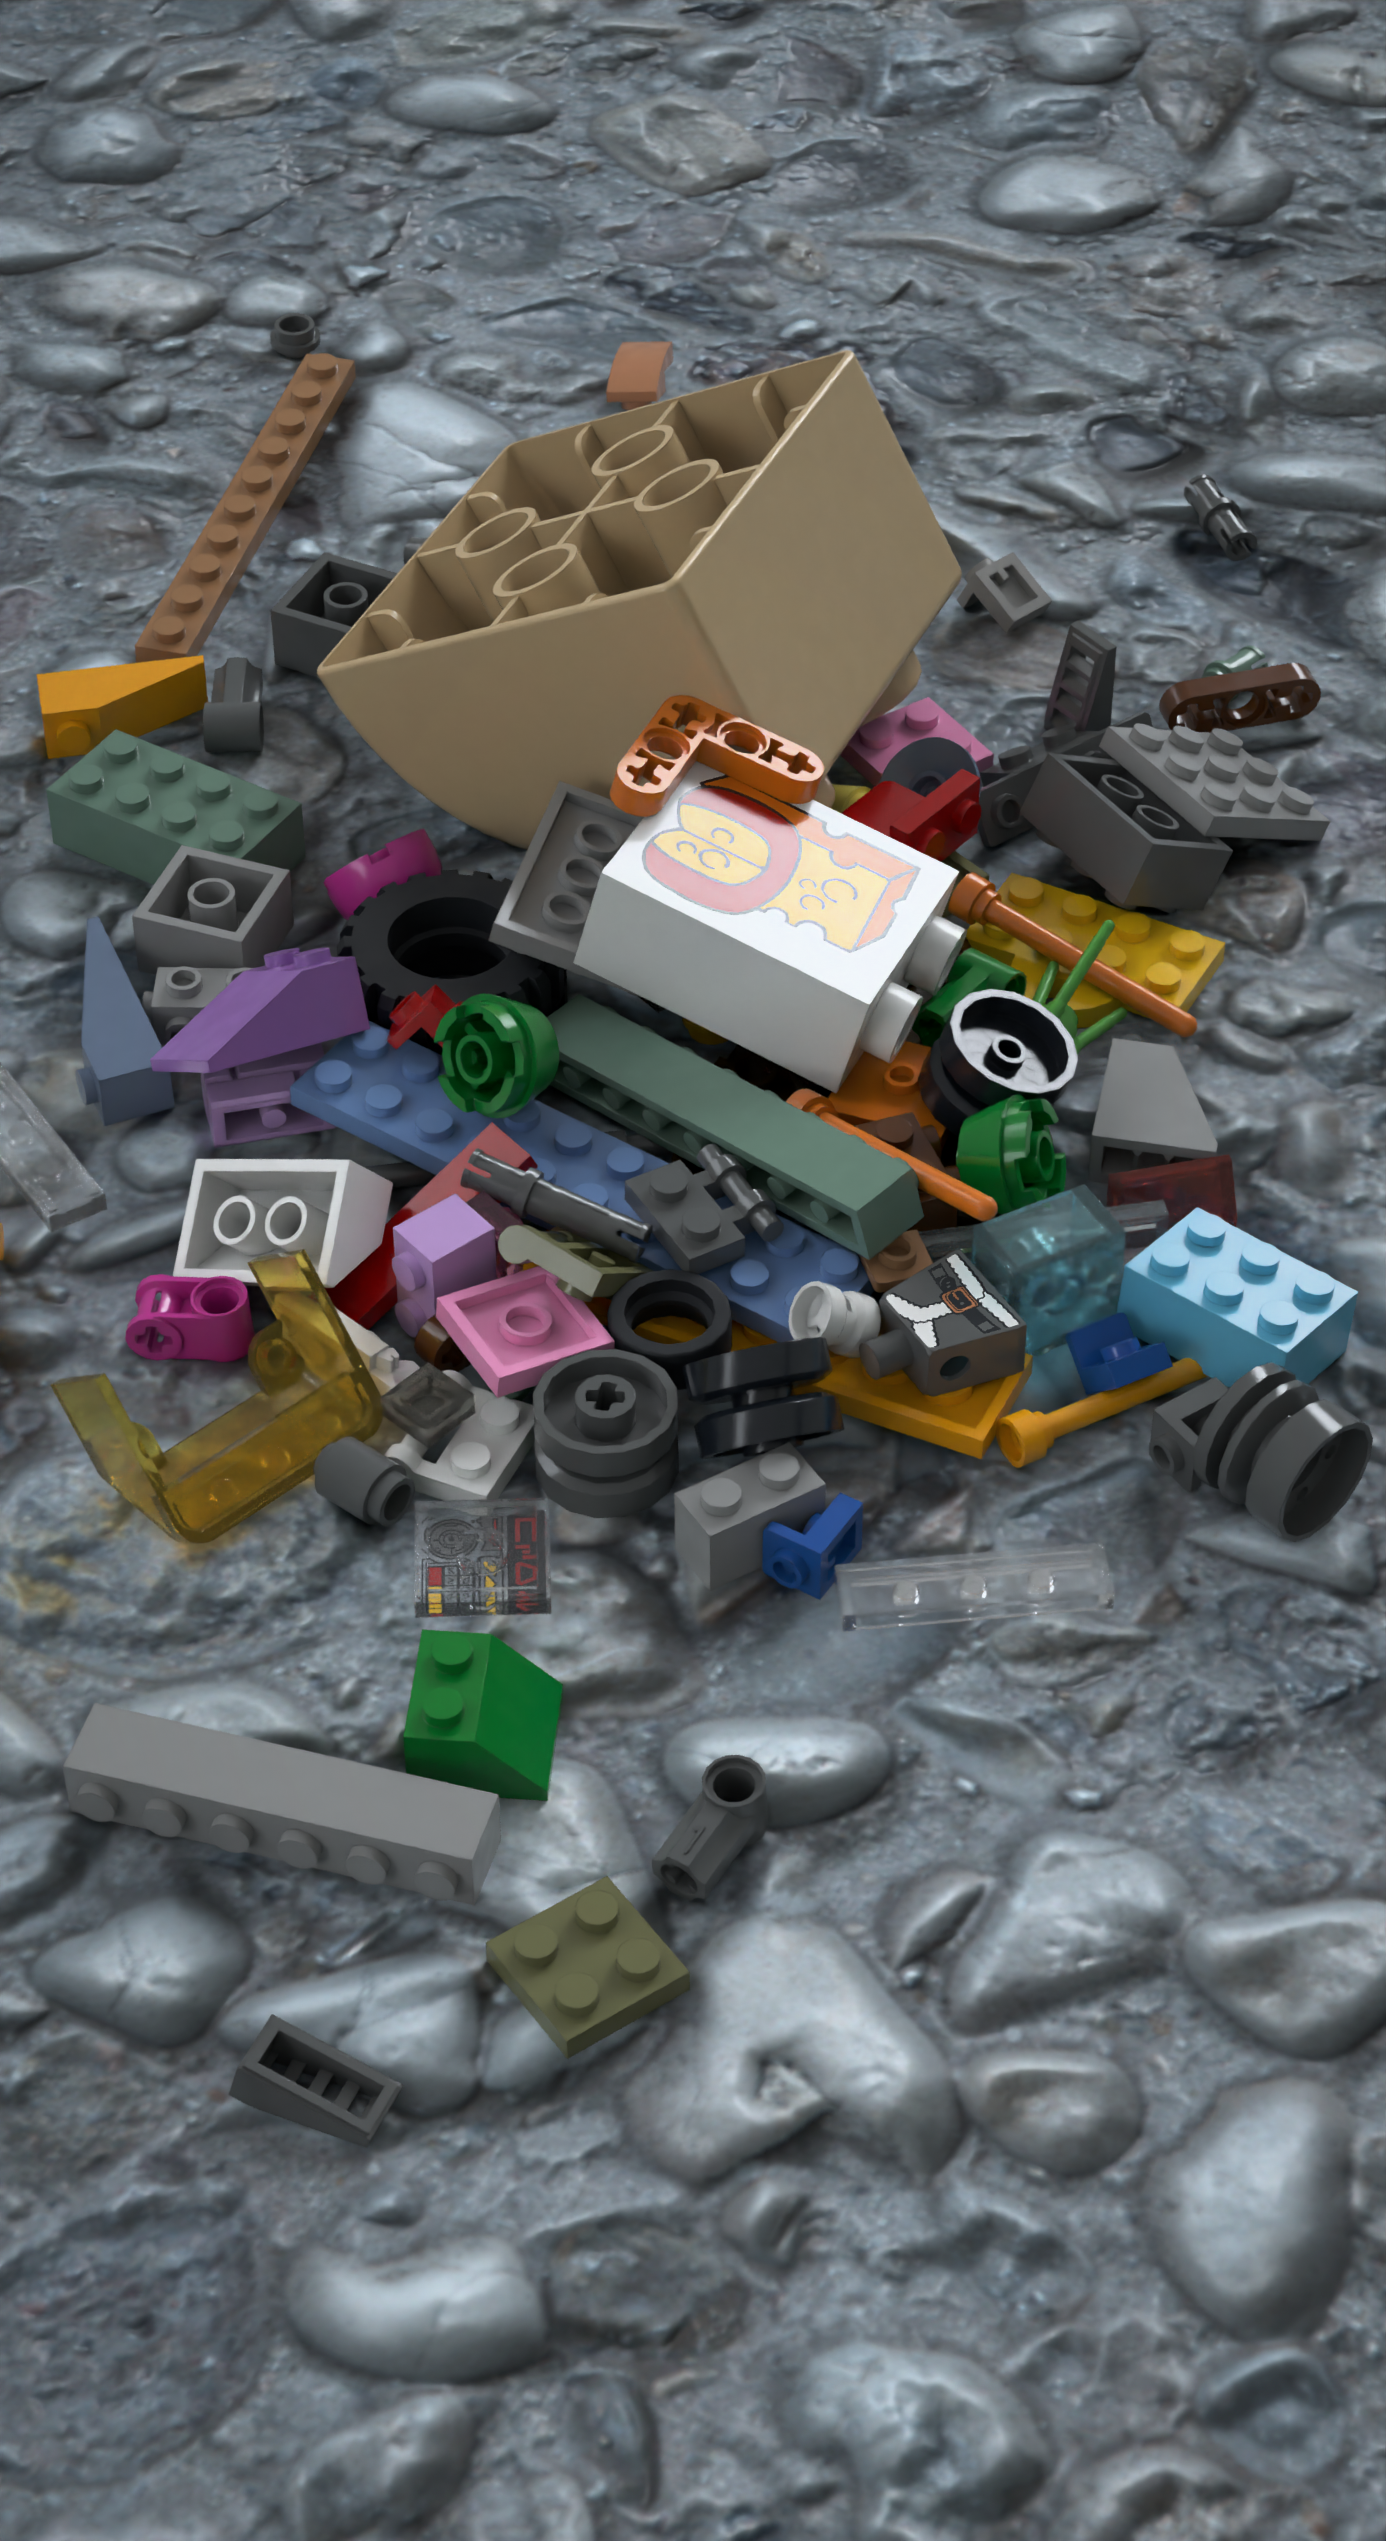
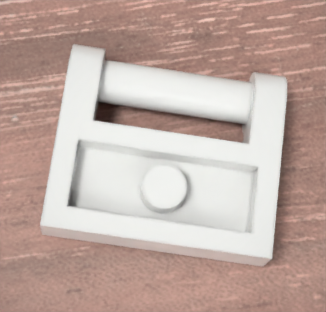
(479, 1455)

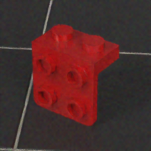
(929, 823)

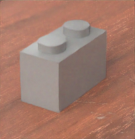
(725, 1515)

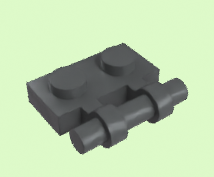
(690, 1220)

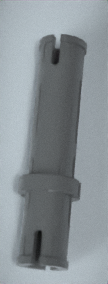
(553, 1204)

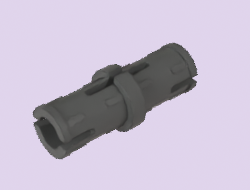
(1220, 517)

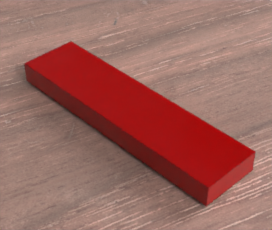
(372, 1285)

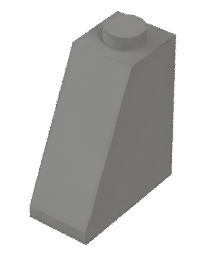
(1146, 1113)

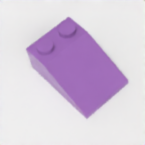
(269, 1012)

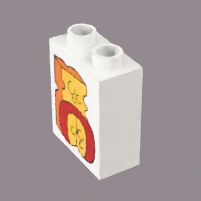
(774, 925)

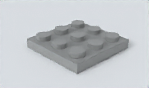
(1215, 783)

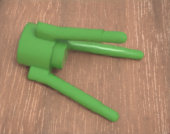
(1059, 1005)

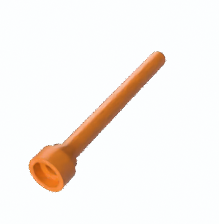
(977, 902)
(930, 1179)

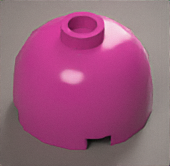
(368, 874)

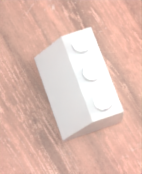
(278, 1207)

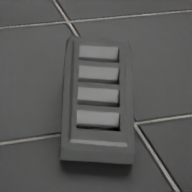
(1083, 690)
(283, 2097)

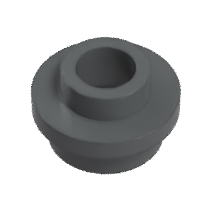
(295, 335)

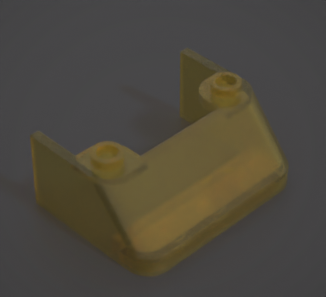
(260, 1449)

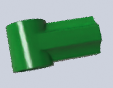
(970, 973)

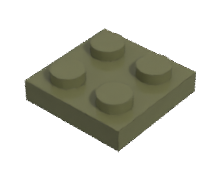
(587, 1966)

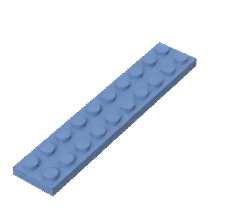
(401, 1108)

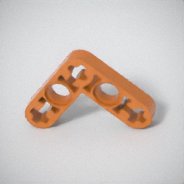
(773, 767)

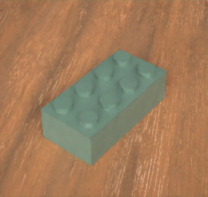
(141, 802)

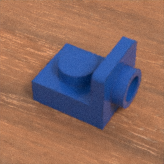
(1111, 1355)
(809, 1557)

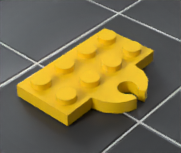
(1148, 951)

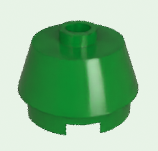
(496, 1055)
(1011, 1153)

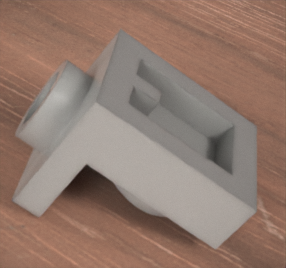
(1005, 591)

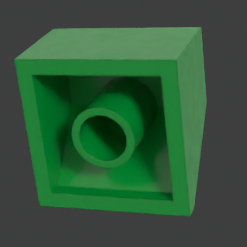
(481, 1716)

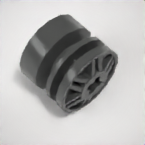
(1282, 1451)

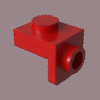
(419, 1012)

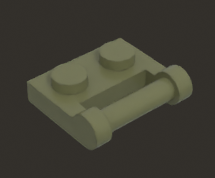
(581, 1265)

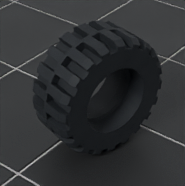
(439, 930)

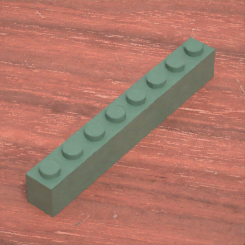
(687, 1103)

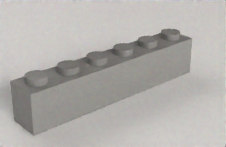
(283, 1803)

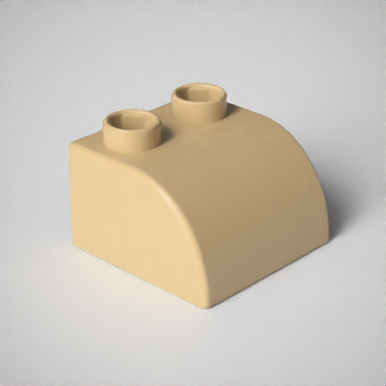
(692, 547)

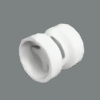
(840, 1317)

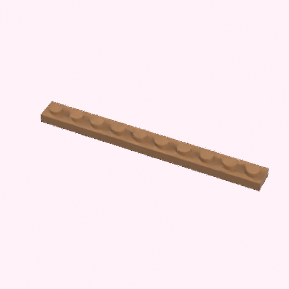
(246, 510)

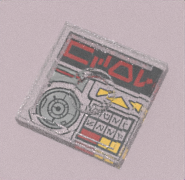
(482, 1557)

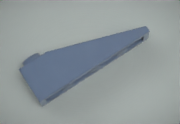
(117, 1040)

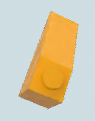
(134, 698)

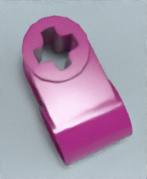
(195, 1315)

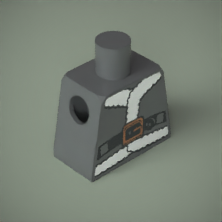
(946, 1330)

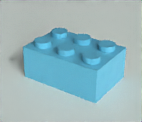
(1234, 1302)

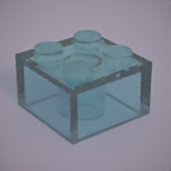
(1054, 1264)

